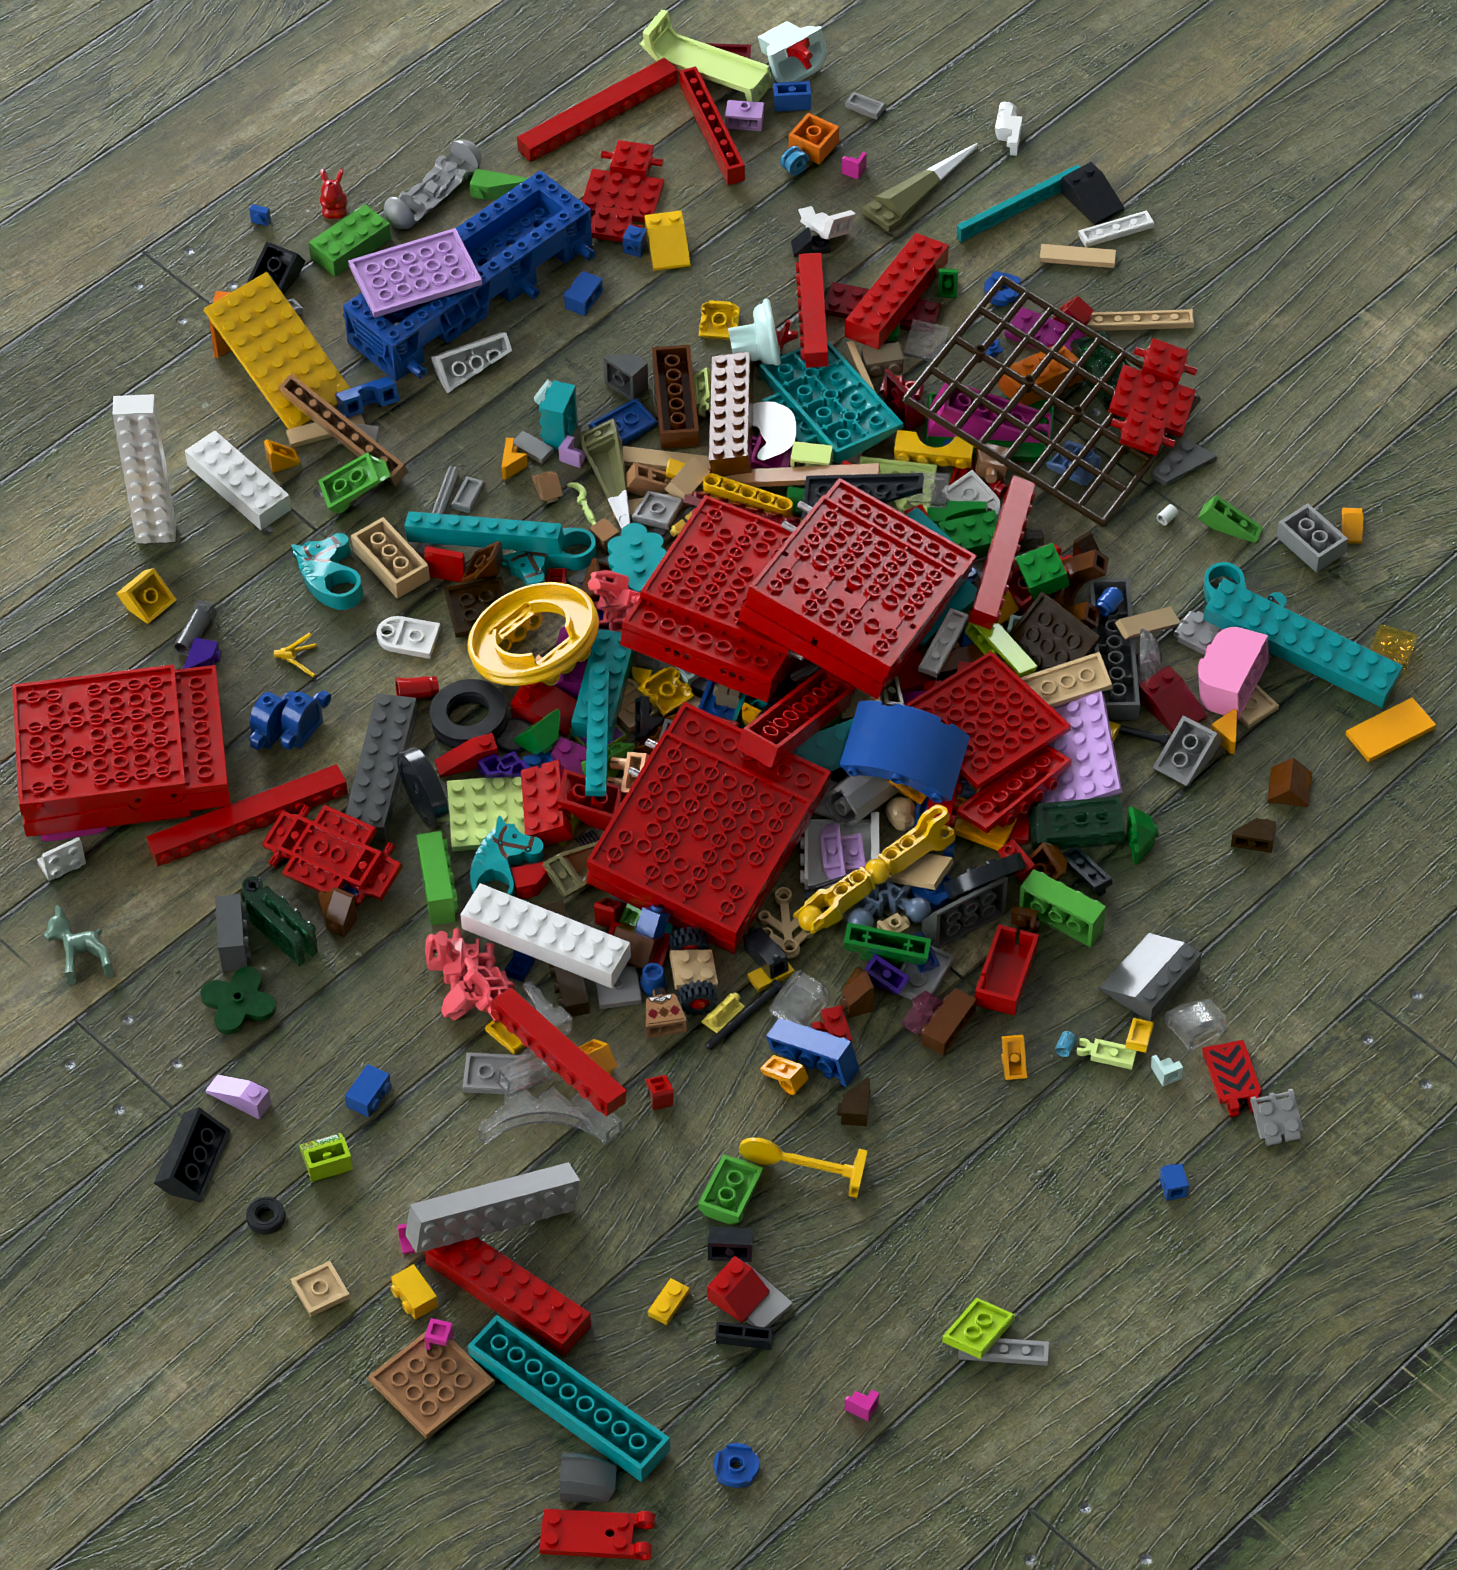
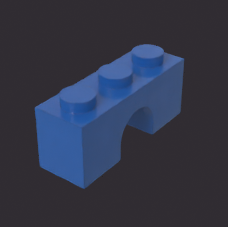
(380, 391)

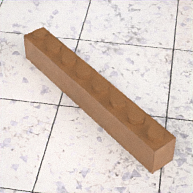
(339, 426)

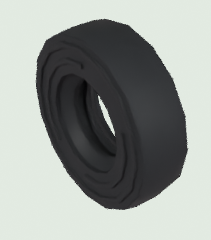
(269, 1226)

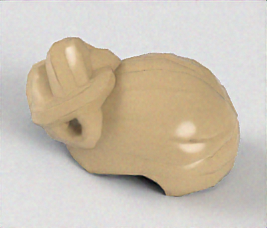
(901, 813)

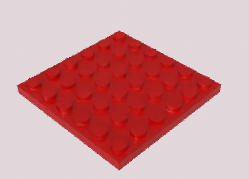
(997, 712)

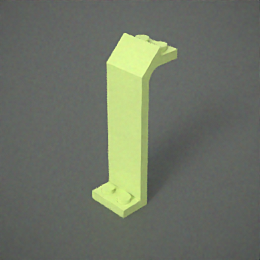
(712, 63)

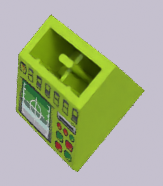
(326, 1157)

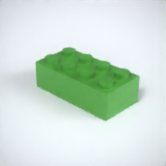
(349, 239)
(437, 878)
(1063, 907)

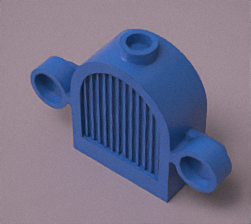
(302, 718)
(266, 719)

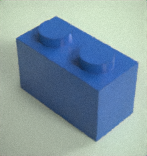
(792, 96)
(583, 293)
(368, 1090)

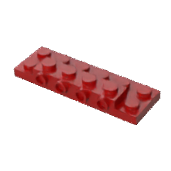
(1015, 790)

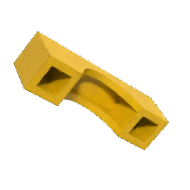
(910, 448)

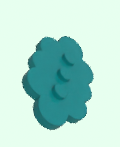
(635, 554)

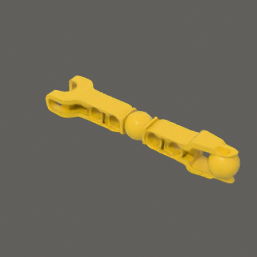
(859, 883)

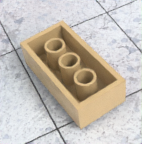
(390, 557)

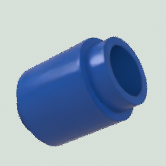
(1109, 601)

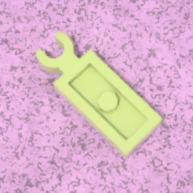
(702, 388)
(1107, 1053)

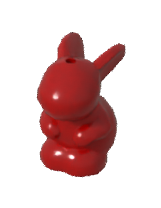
(332, 196)

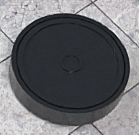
(423, 787)
(976, 878)

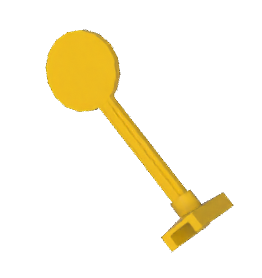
(768, 1153)

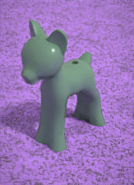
(82, 942)

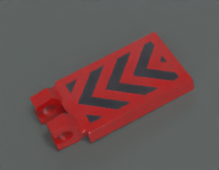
(1232, 1074)

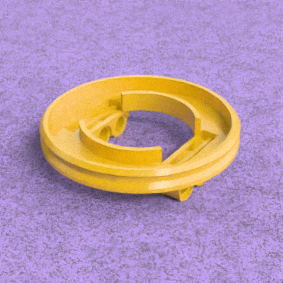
(521, 611)

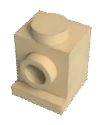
(895, 923)

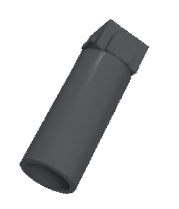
(202, 615)

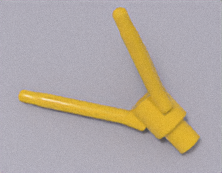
(289, 653)

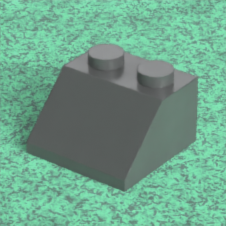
(626, 374)

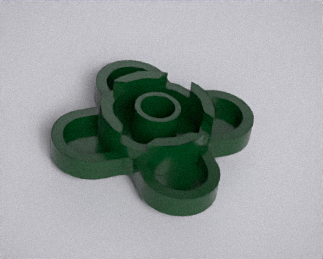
(238, 1000)

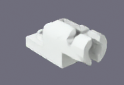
(1009, 126)

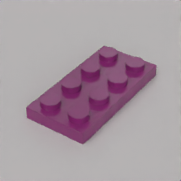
(1047, 335)

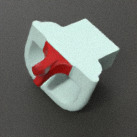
(793, 51)
(762, 338)

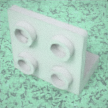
(830, 226)
(62, 859)

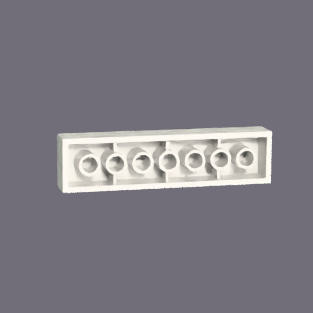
(545, 935)

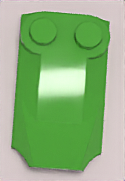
(352, 481)
(730, 1190)

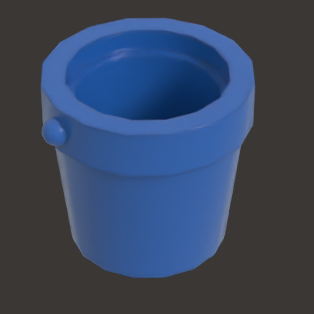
(652, 978)

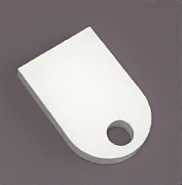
(972, 488)
(408, 636)

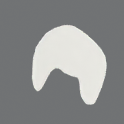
(776, 426)

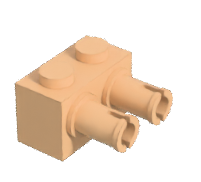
(633, 760)

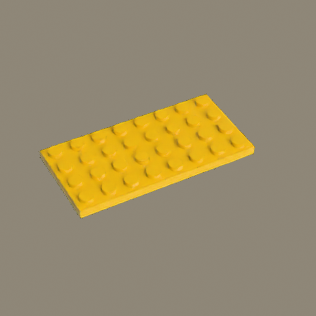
(274, 344)

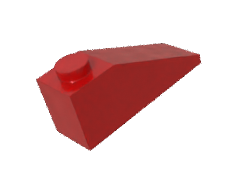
(466, 755)

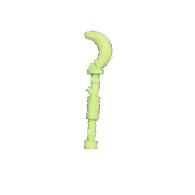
(582, 500)

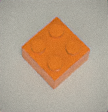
(814, 137)

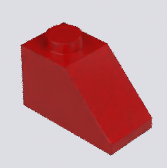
(1078, 310)
(529, 880)

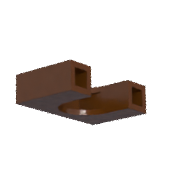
(1081, 570)

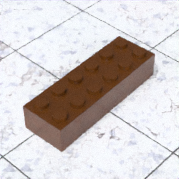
(675, 397)

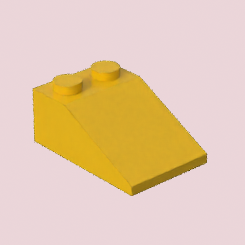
(667, 240)

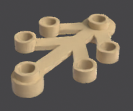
(786, 927)

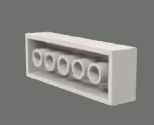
(238, 480)

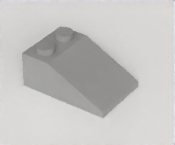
(1187, 751)

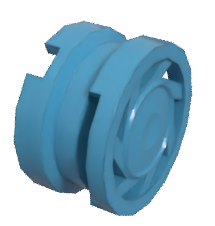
(794, 160)

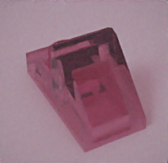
(921, 1011)

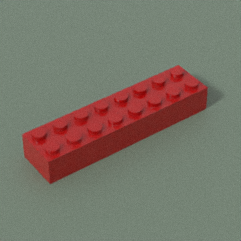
(896, 291)
(796, 718)
(512, 1292)

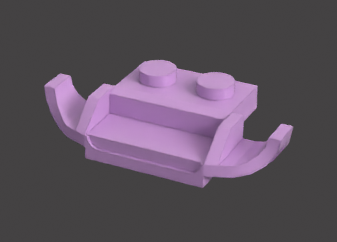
(841, 853)

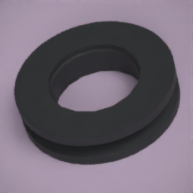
(466, 692)

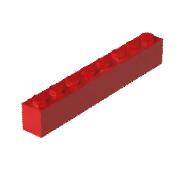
(712, 125)
(813, 310)
(558, 1052)

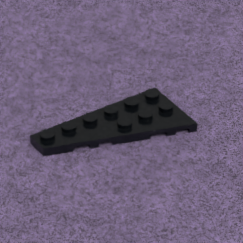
(880, 486)

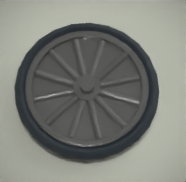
(514, 727)

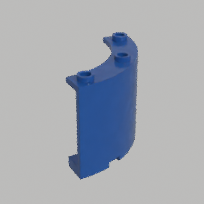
(905, 748)

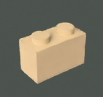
(687, 479)

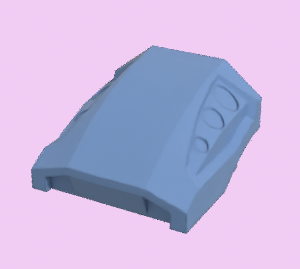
(1081, 476)

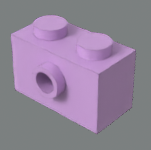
(744, 115)

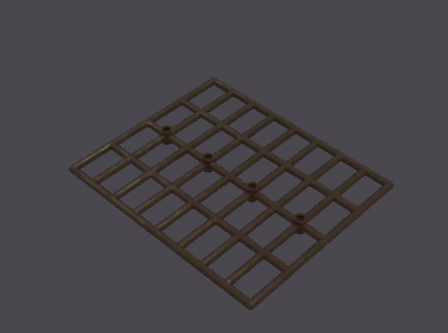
(1028, 385)

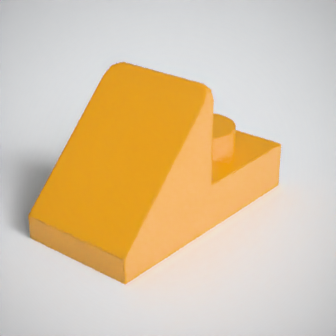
(512, 460)
(1352, 524)
(1014, 1057)

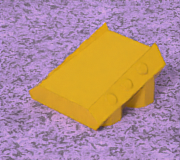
(717, 318)
(666, 690)

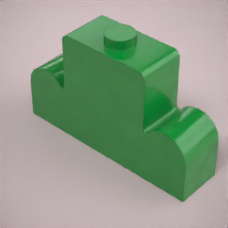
(887, 944)

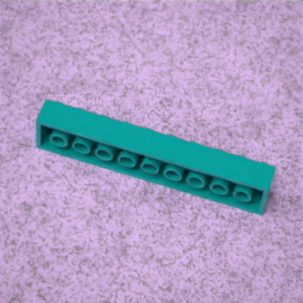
(1305, 643)
(569, 1398)

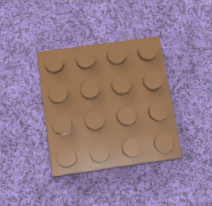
(431, 1384)

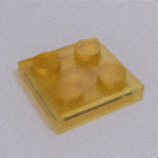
(1394, 644)

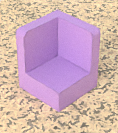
(570, 454)

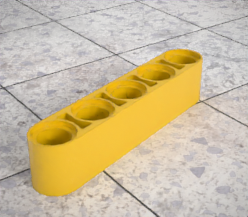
(752, 496)

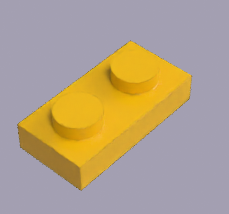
(668, 1301)

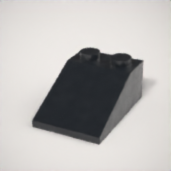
(1091, 193)
(280, 264)

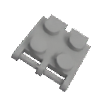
(1196, 632)
(1277, 1117)

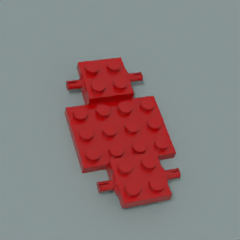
(623, 192)
(1153, 398)
(332, 853)

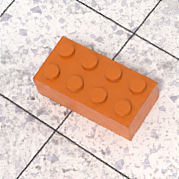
(1048, 380)

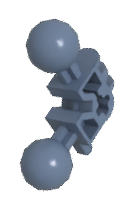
(892, 896)

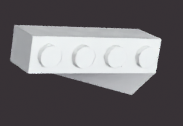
(467, 360)

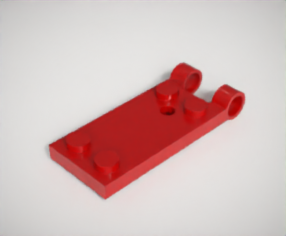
(585, 1534)

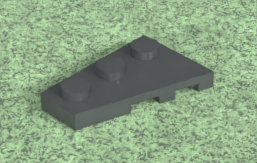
(1182, 460)

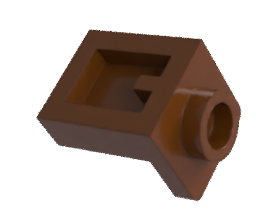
(1025, 918)

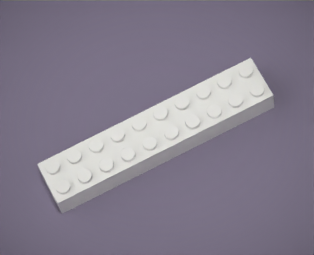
(144, 468)

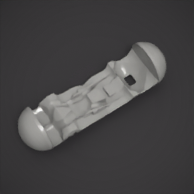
(436, 185)

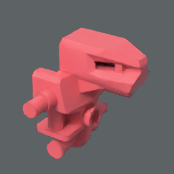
(614, 599)
(452, 954)
(475, 991)

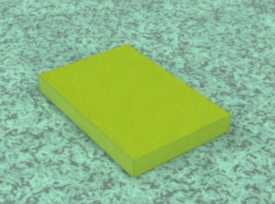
(978, 1328)

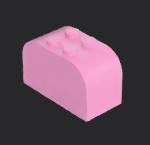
(1232, 669)

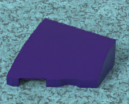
(503, 766)

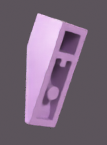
(241, 1094)

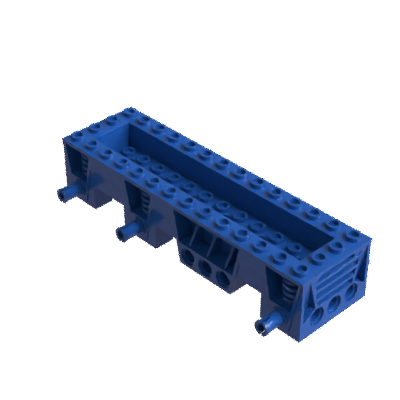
(535, 218)

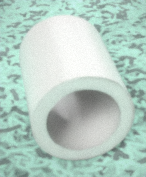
(1167, 514)

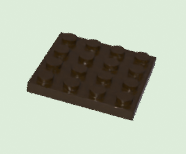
(1052, 634)

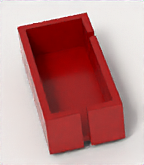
(541, 812)
(1006, 970)

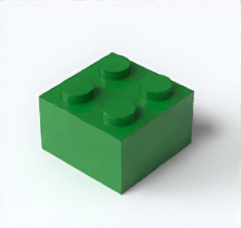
(1042, 571)

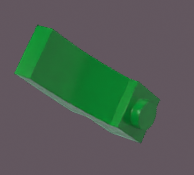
(956, 510)

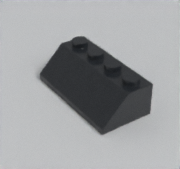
(192, 1155)

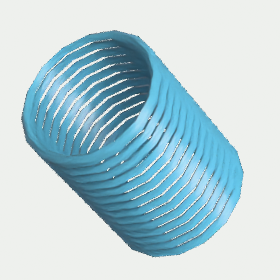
(1065, 1043)

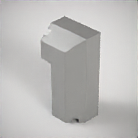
(857, 797)

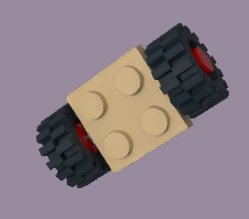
(693, 970)

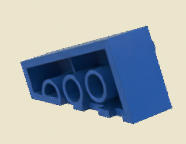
(814, 1049)

